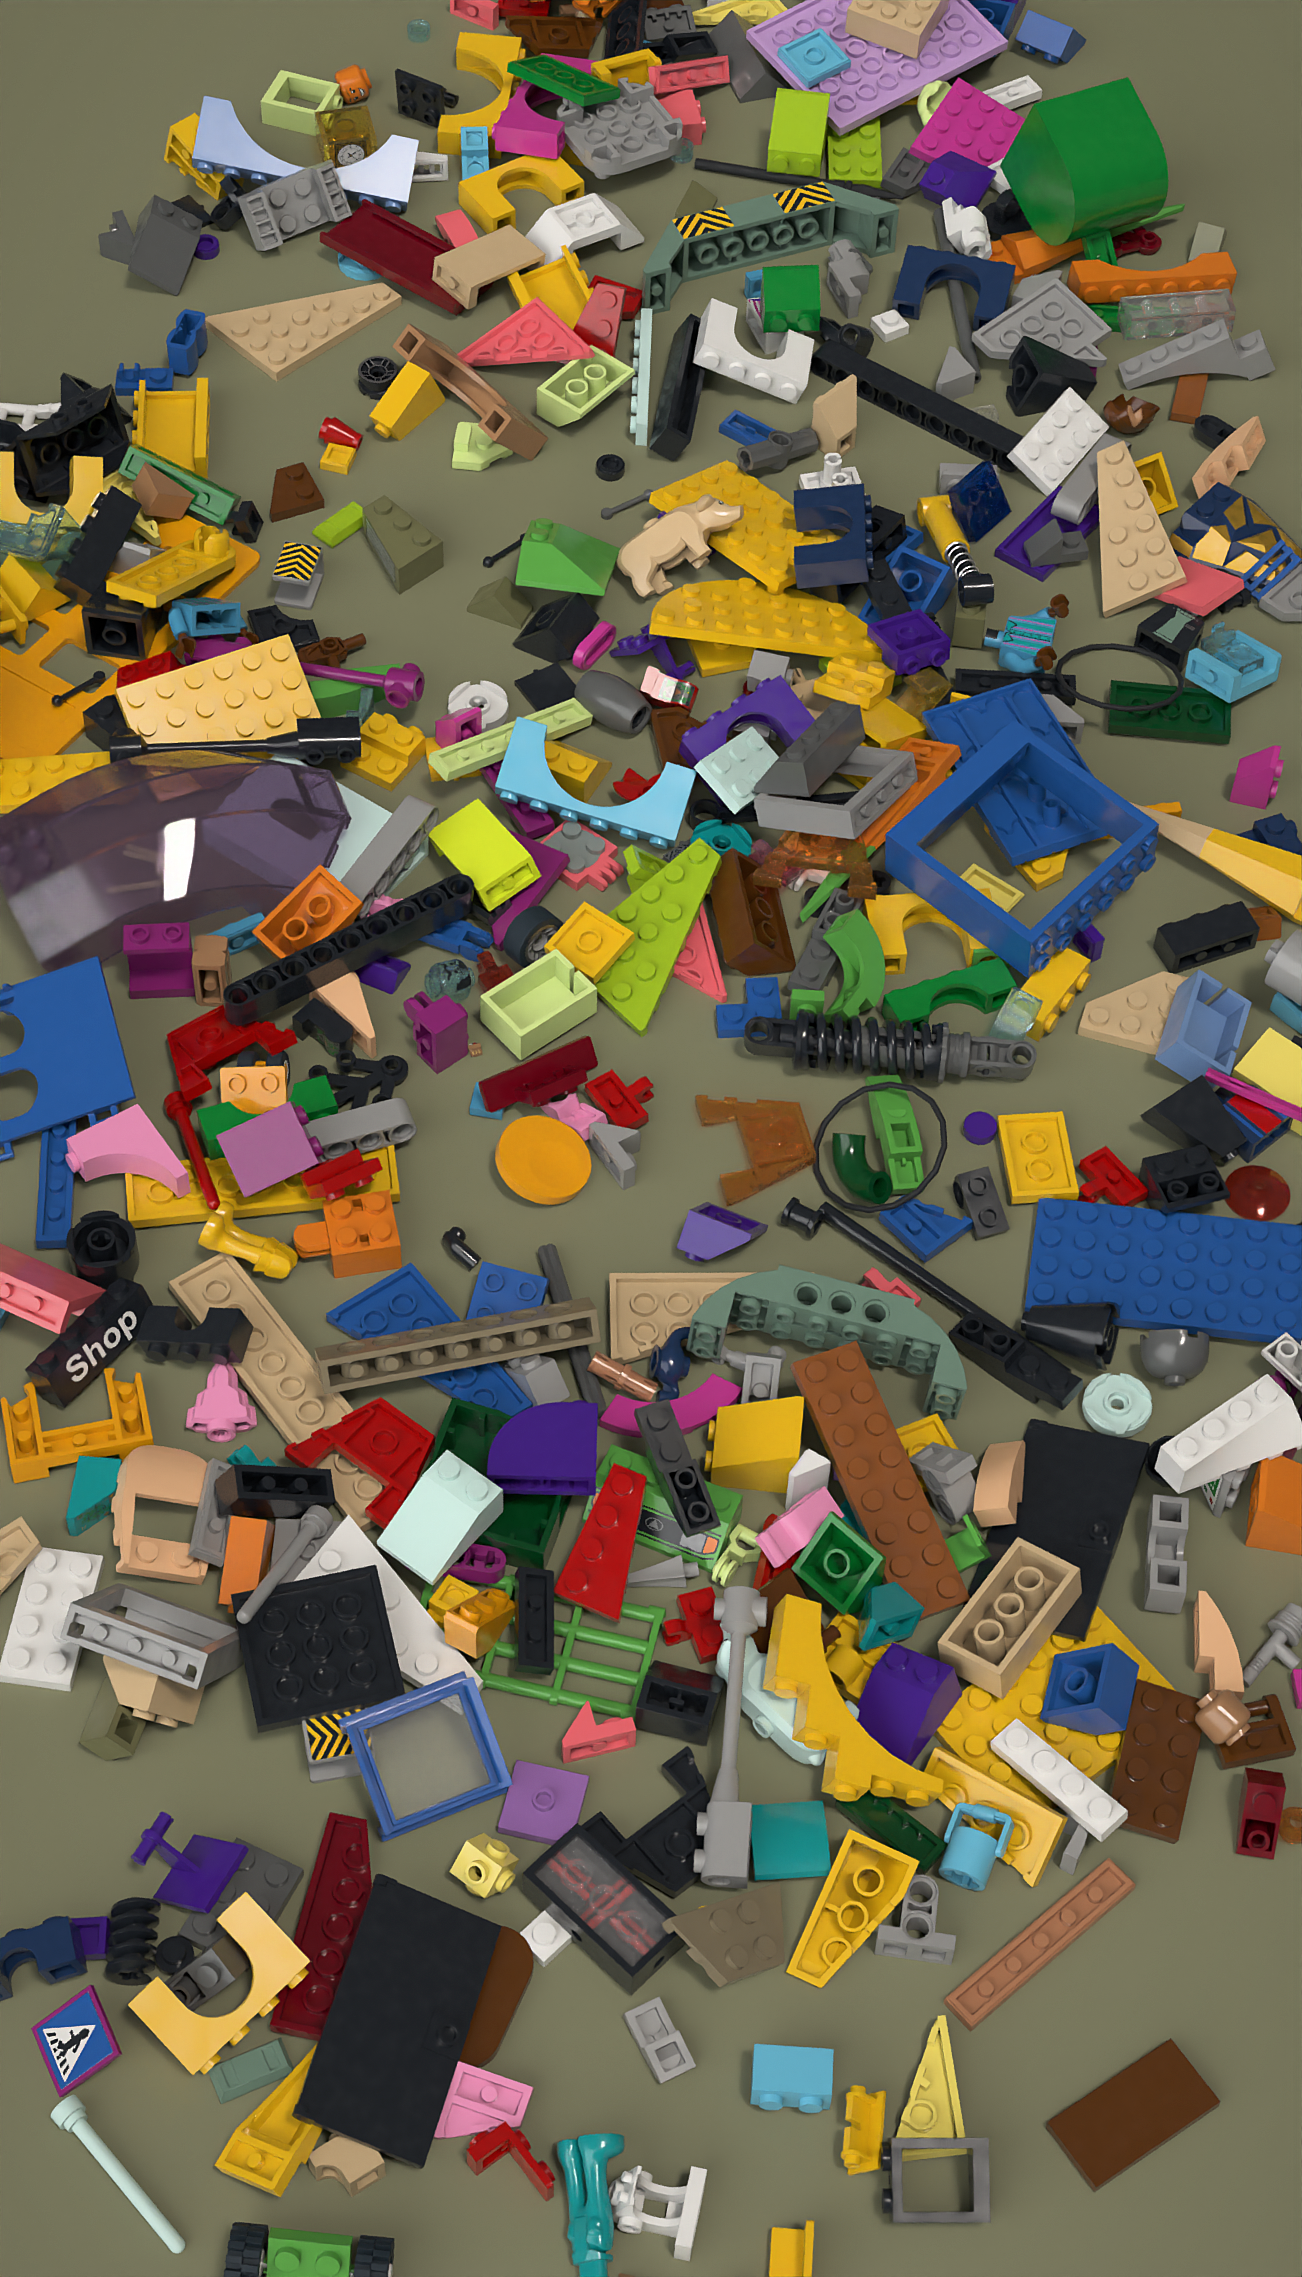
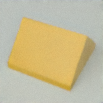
(1157, 482)
(30, 587)

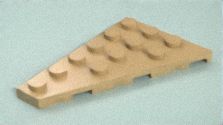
(295, 331)

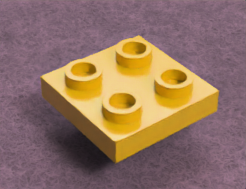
(847, 1661)

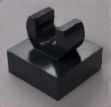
(247, 521)

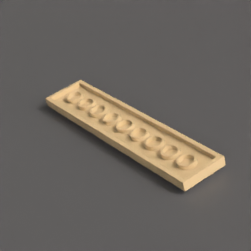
(279, 1373)

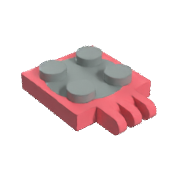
(589, 856)

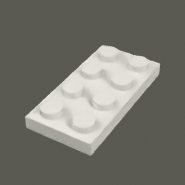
(1058, 441)
(33, 1646)

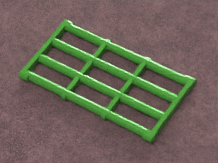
(565, 1662)

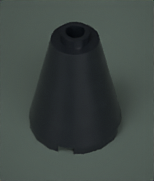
(1075, 1330)

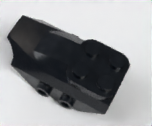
(81, 427)

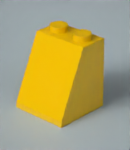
(886, 728)
(755, 1444)

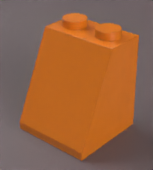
(1276, 1506)

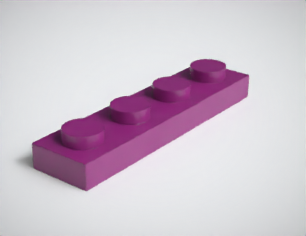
(528, 821)

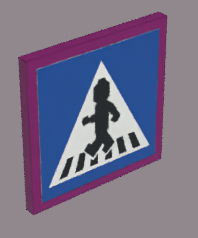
(76, 2041)

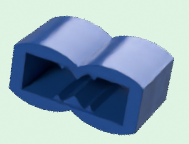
(187, 341)

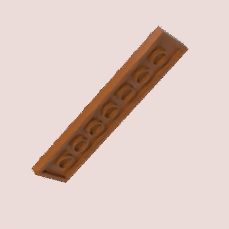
(878, 1477)

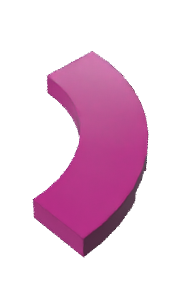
(690, 1410)

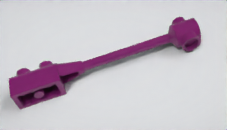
(399, 684)

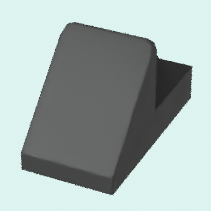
(119, 241)
(1053, 547)

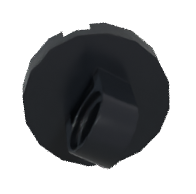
(228, 210)
(1005, 216)

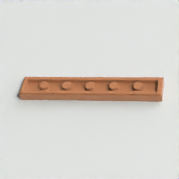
(1039, 1944)

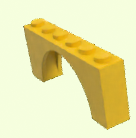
(489, 58)

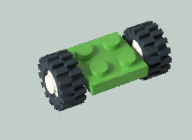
(304, 2253)

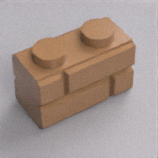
(211, 969)

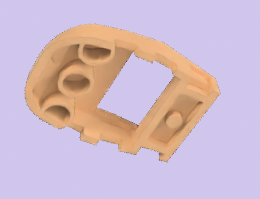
(163, 1476)

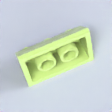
(580, 387)

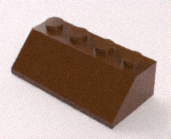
(749, 919)

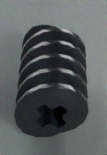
(130, 1941)

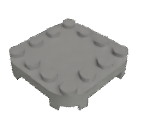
(621, 131)

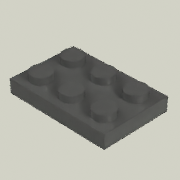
(263, 1877)

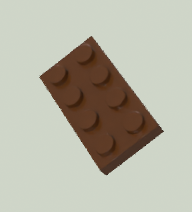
(1156, 1760)

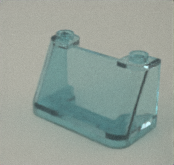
(43, 537)

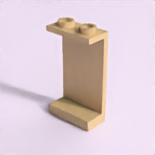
(484, 261)

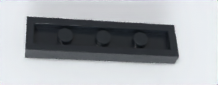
(975, 681)

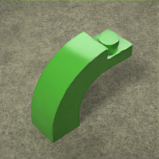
(862, 964)

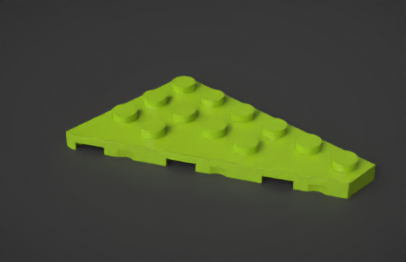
(661, 919)

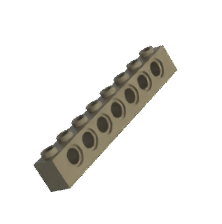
(457, 1345)

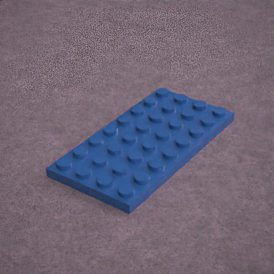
(1170, 1268)

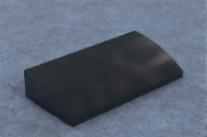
(625, 28)

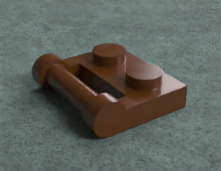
(1263, 1741)

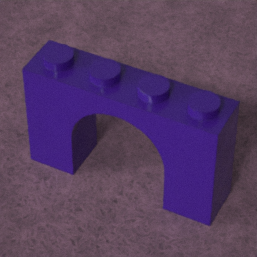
(770, 705)

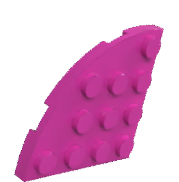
(969, 126)

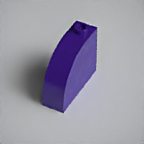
(547, 1450)

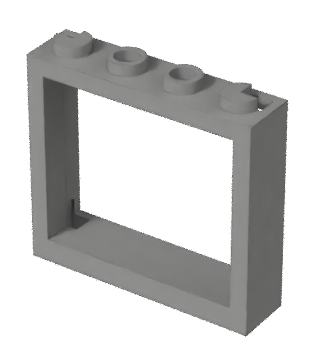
(892, 776)
(154, 1635)

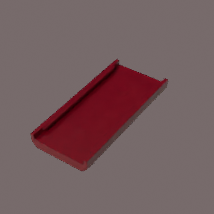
(394, 251)

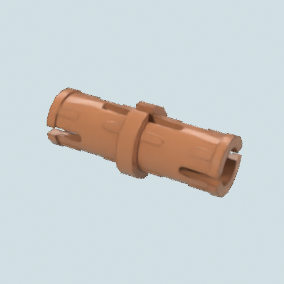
(622, 1376)

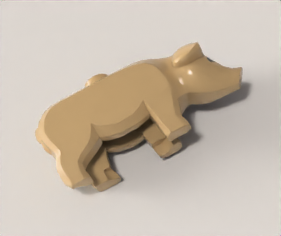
(673, 539)

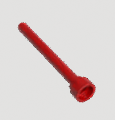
(180, 1111)

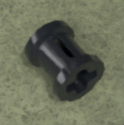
(802, 1217)

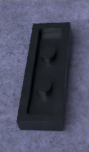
(534, 1621)

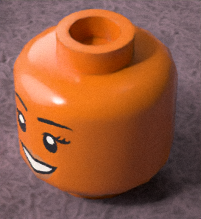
(353, 83)

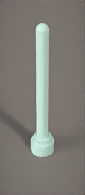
(71, 2116)

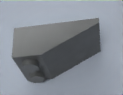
(164, 244)

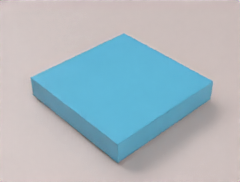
(814, 58)

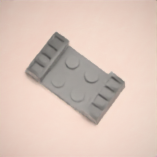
(294, 205)

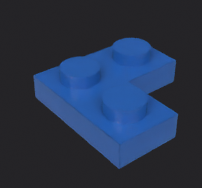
(761, 1000)

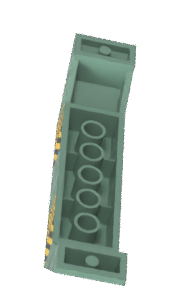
(762, 232)

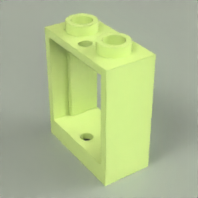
(279, 113)

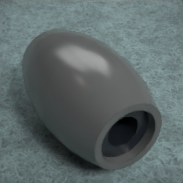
(613, 701)

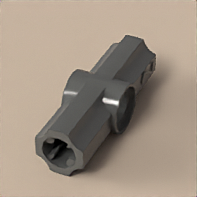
(777, 449)

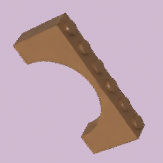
(500, 418)

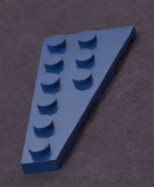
(409, 1303)

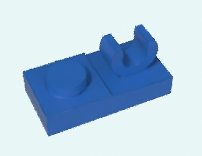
(156, 379)

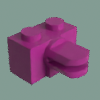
(438, 1030)

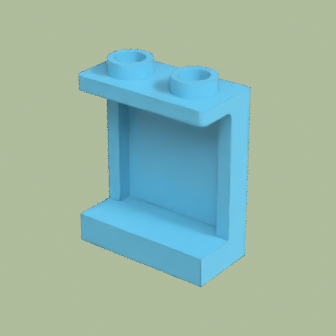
(1225, 680)

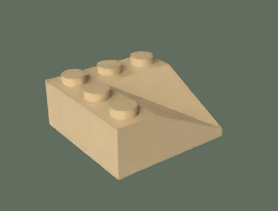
(895, 23)

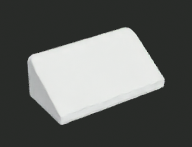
(807, 1476)

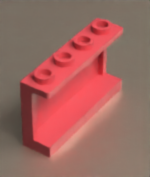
(42, 1291)

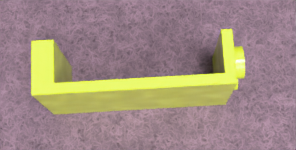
(485, 853)

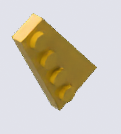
(1035, 1824)

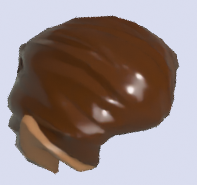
(1129, 415)

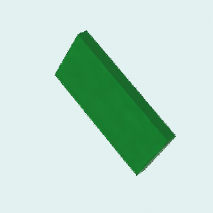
(563, 80)

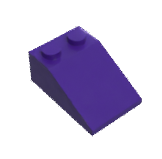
(907, 1701)

